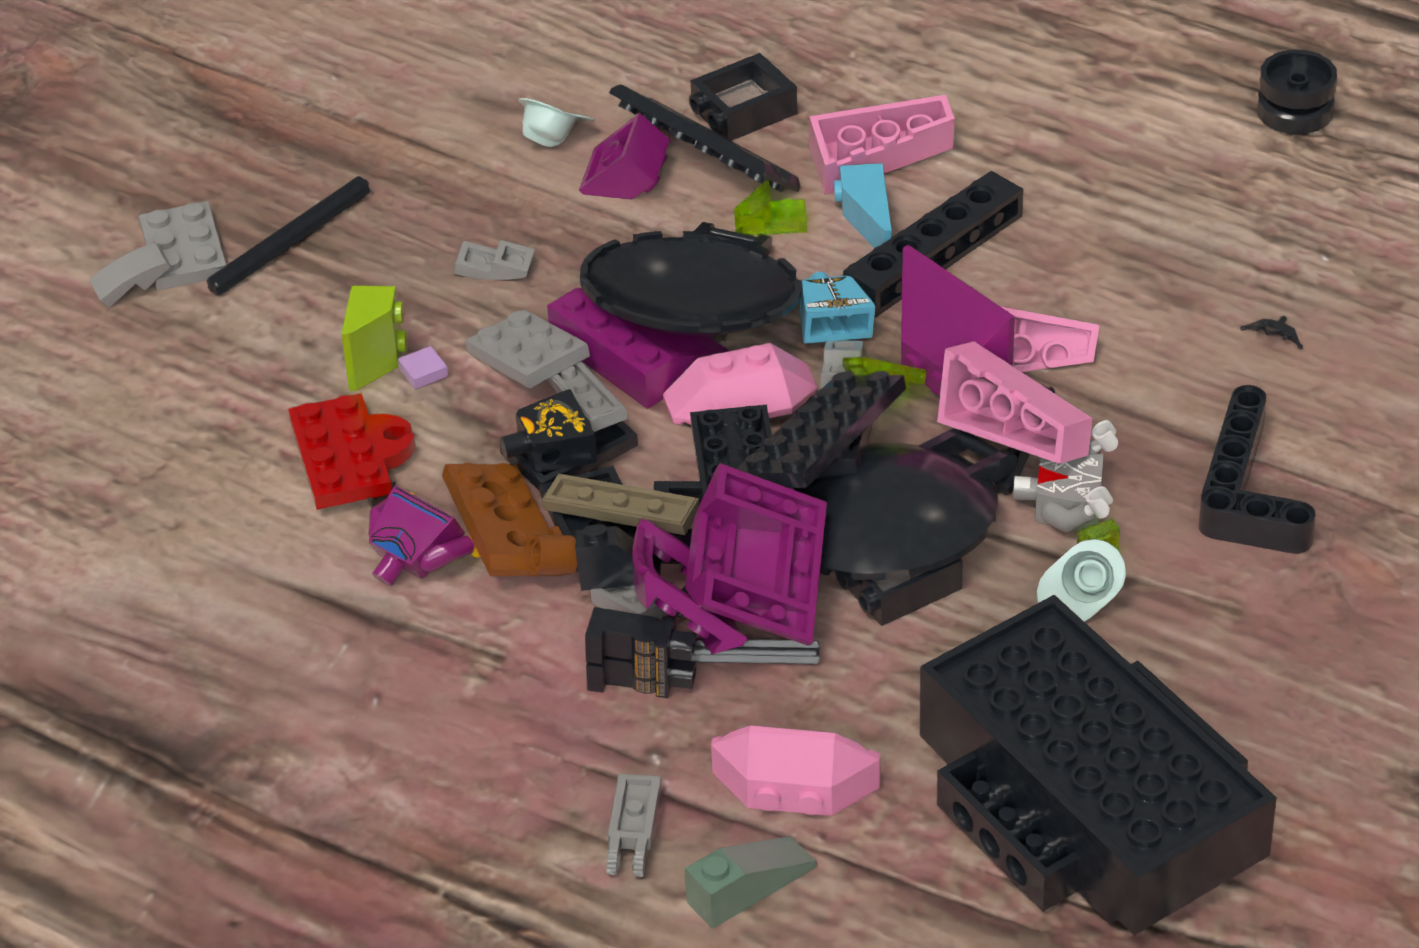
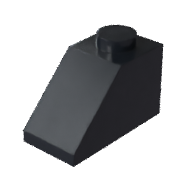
(606, 557)

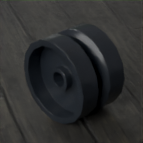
(1297, 91)

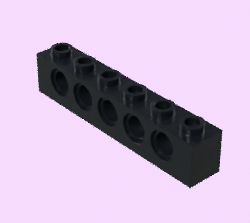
(940, 235)

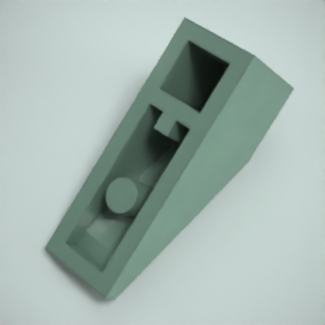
(742, 876)

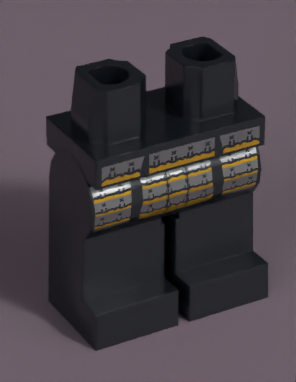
(638, 653)

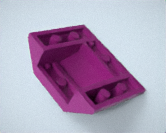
(945, 313)
(757, 554)

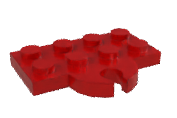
(348, 449)

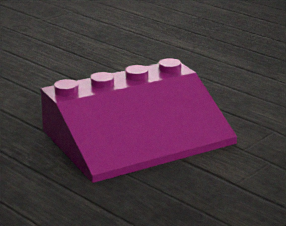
(627, 354)

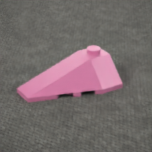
(1051, 341)

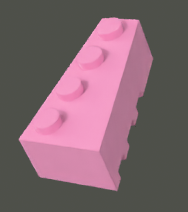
(1009, 407)

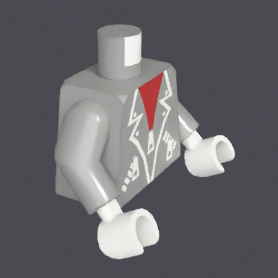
(1071, 492)

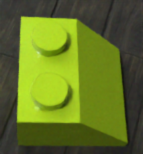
(372, 334)

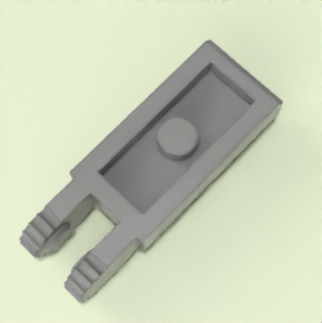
(633, 820)

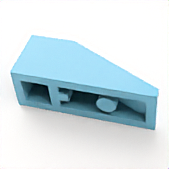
(865, 201)

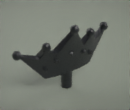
(1275, 328)

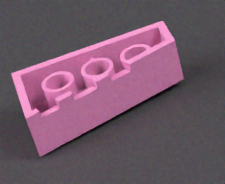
(880, 134)

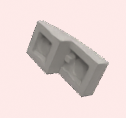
(505, 263)
(136, 267)
(833, 357)

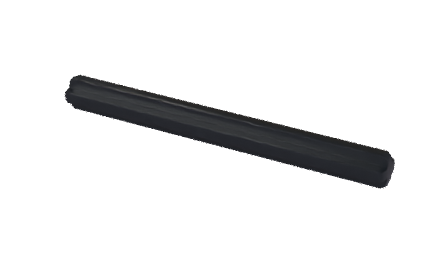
(287, 236)

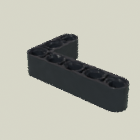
(1241, 515)

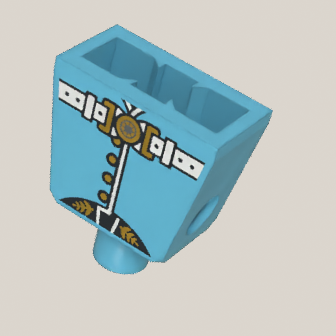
(834, 309)

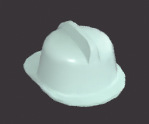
(546, 123)
(1085, 577)

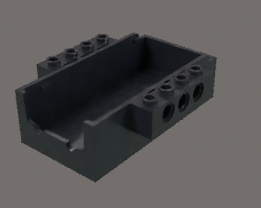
(1087, 771)

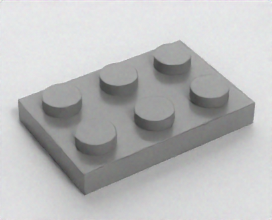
(188, 242)
(527, 348)

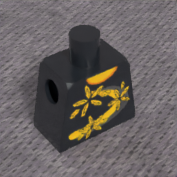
(552, 434)

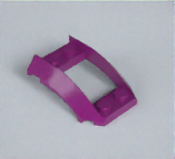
(715, 630)

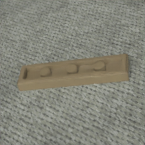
(620, 503)

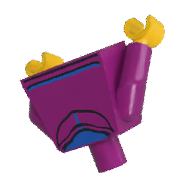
(414, 537)

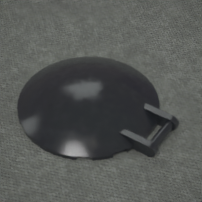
(692, 283)
(910, 506)

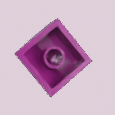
(626, 161)

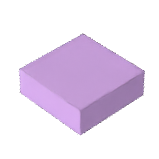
(423, 367)

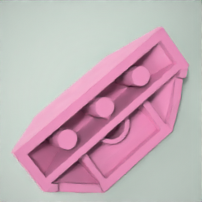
(741, 379)
(794, 769)

